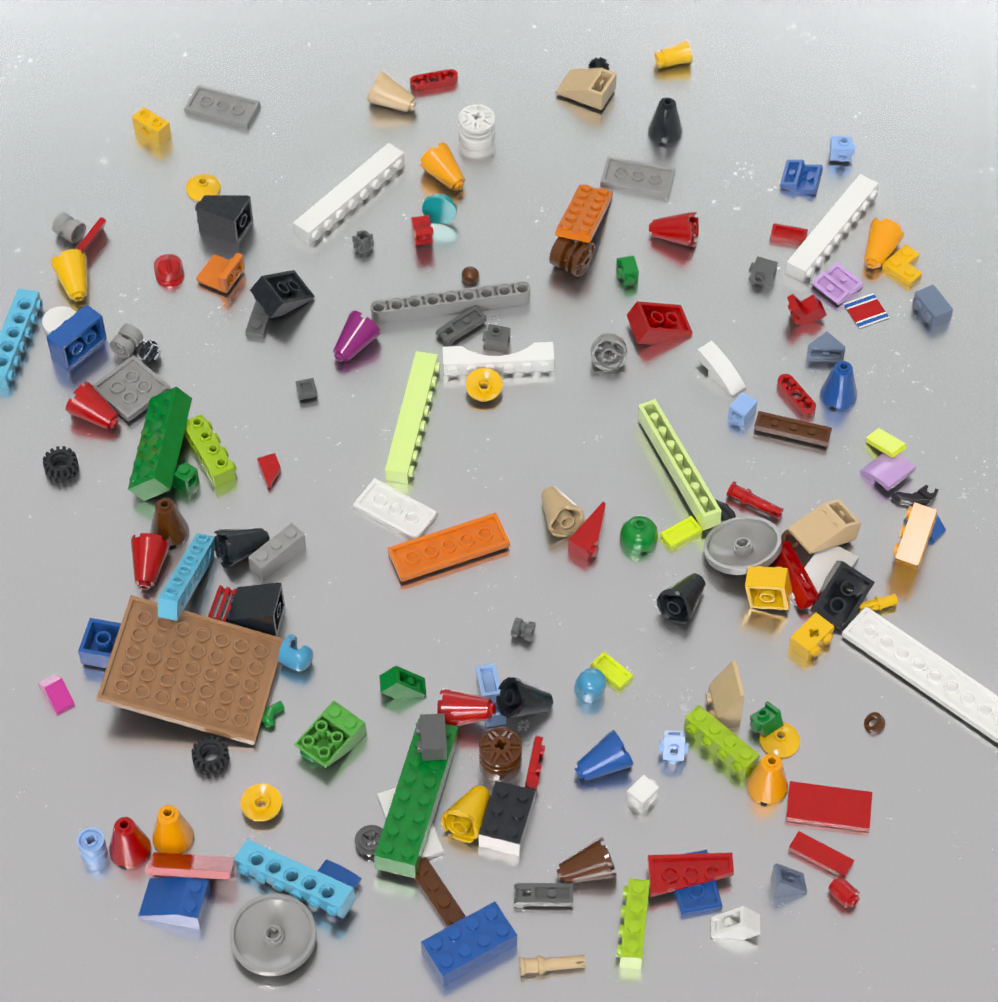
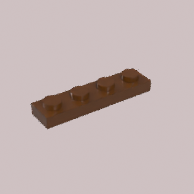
(792, 428)
(438, 894)

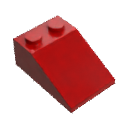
(658, 322)

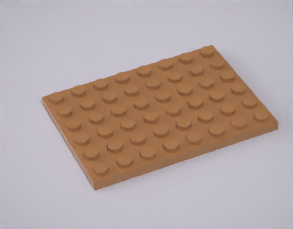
(191, 671)

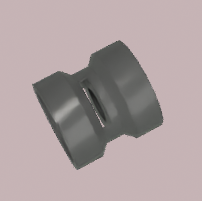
(523, 629)

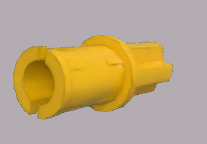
(880, 603)

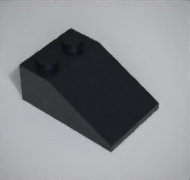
(281, 292)
(841, 594)

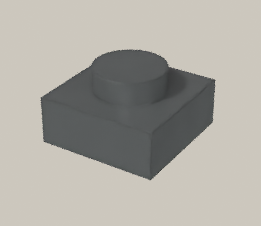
(306, 388)

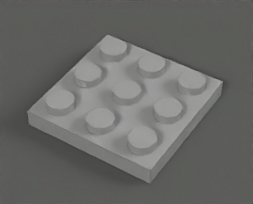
(130, 387)

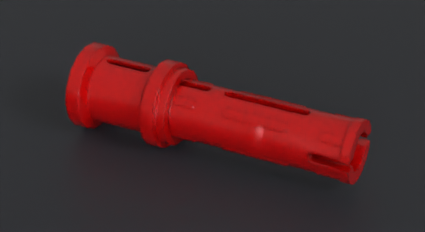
(746, 496)

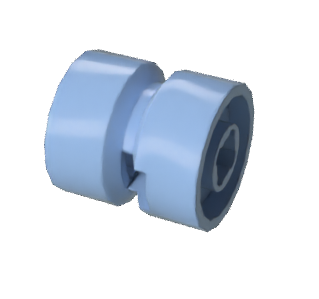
(92, 846)

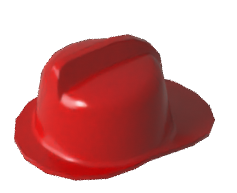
(169, 270)

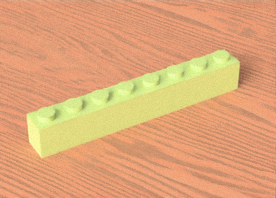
(411, 417)
(679, 464)

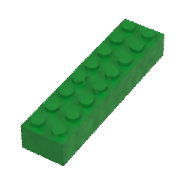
(413, 809)

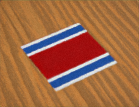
(866, 310)

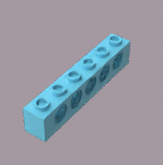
(16, 331)
(186, 577)
(306, 877)

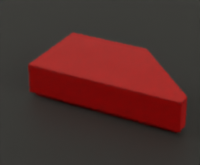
(269, 467)

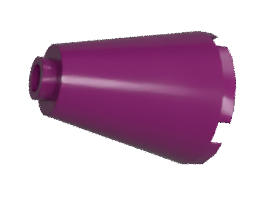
(355, 336)

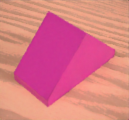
(56, 693)

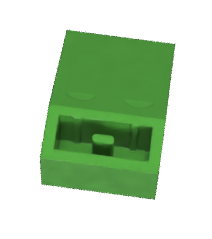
(332, 735)

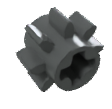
(363, 241)

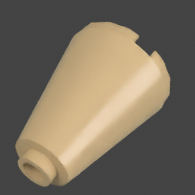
(390, 94)
(561, 512)

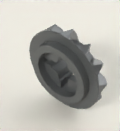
(367, 832)

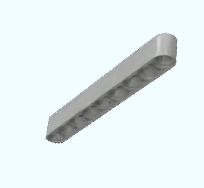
(450, 302)

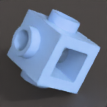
(841, 148)
(673, 746)

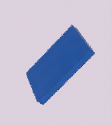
(698, 898)

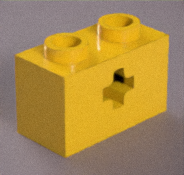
(151, 126)
(811, 637)

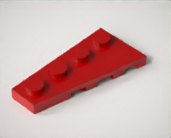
(682, 871)

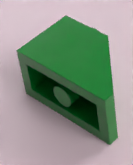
(402, 684)

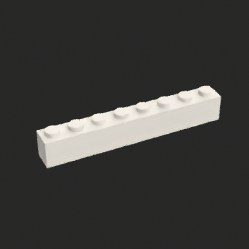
(349, 193)
(831, 228)

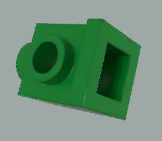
(627, 270)
(183, 474)
(766, 720)

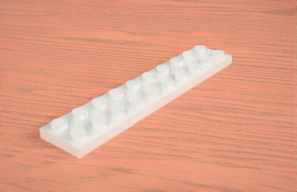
(925, 670)

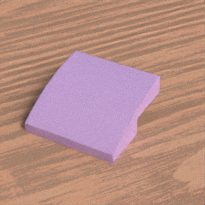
(837, 283)
(888, 470)

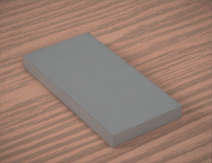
(222, 107)
(637, 177)

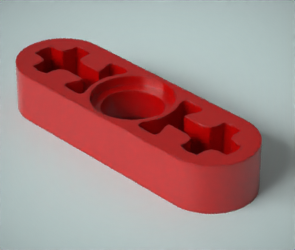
(421, 78)
(797, 403)

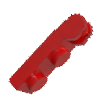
(534, 767)

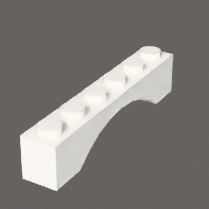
(534, 358)

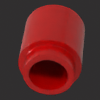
(844, 892)

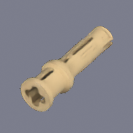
(541, 964)

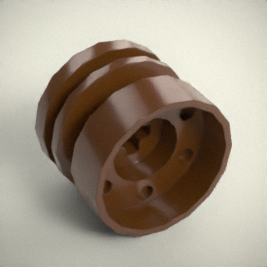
(571, 255)
(504, 763)

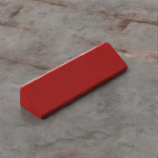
(804, 592)

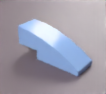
(488, 687)

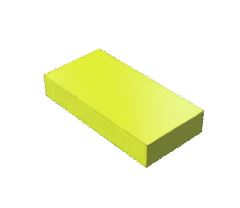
(885, 443)
(681, 532)
(613, 671)

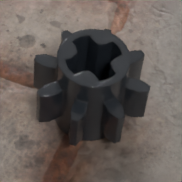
(599, 63)
(149, 350)

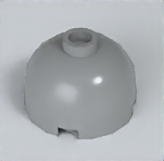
(609, 351)

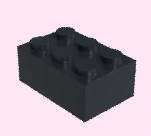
(507, 818)

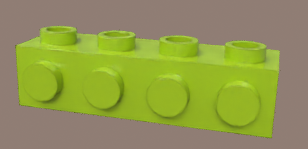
(209, 451)
(721, 741)
(634, 923)

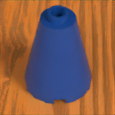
(839, 387)
(604, 758)

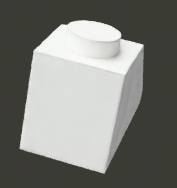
(736, 924)

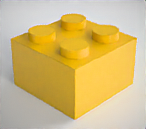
(768, 587)

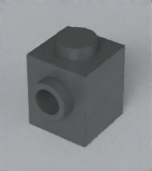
(763, 271)
(497, 338)

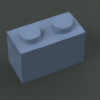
(932, 306)

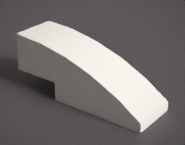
(720, 369)

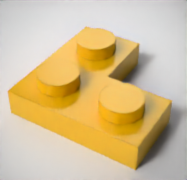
(900, 265)

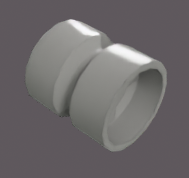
(69, 228)
(126, 340)

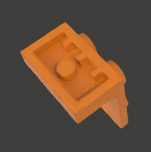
(221, 273)

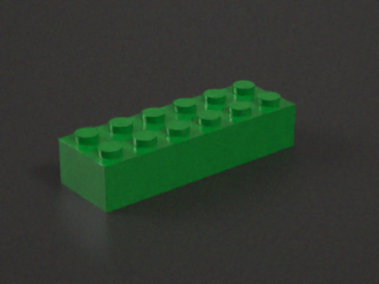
(160, 443)

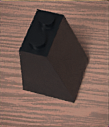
(224, 216)
(257, 607)

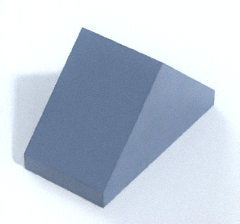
(826, 348)
(787, 881)

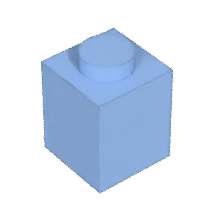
(742, 409)

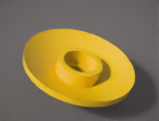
(202, 185)
(487, 378)
(784, 746)
(257, 795)

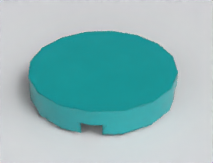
(439, 208)

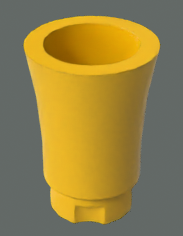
(674, 55)

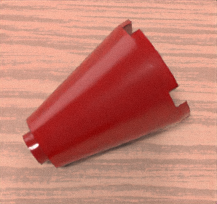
(676, 228)
(92, 407)
(148, 557)
(464, 708)
(128, 844)

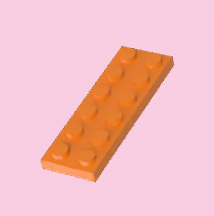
(584, 213)
(448, 547)

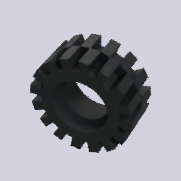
(63, 472)
(212, 765)

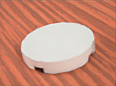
(55, 317)

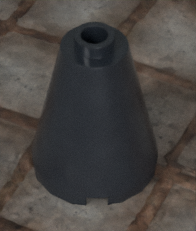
(665, 123)
(238, 544)
(681, 598)
(522, 699)

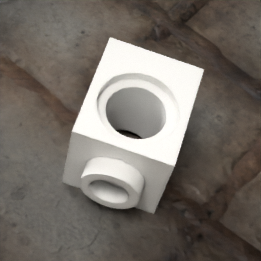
(643, 793)

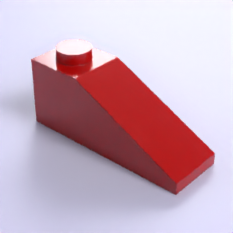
(586, 539)

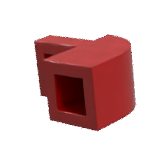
(422, 230)
(807, 310)

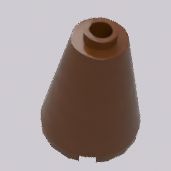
(169, 522)
(587, 864)

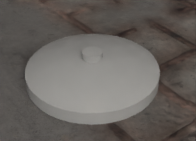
(741, 544)
(272, 934)

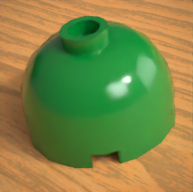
(639, 534)

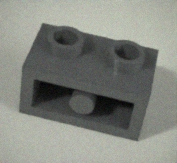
(432, 736)

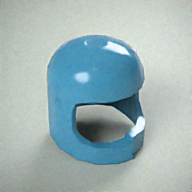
(293, 657)
(591, 685)

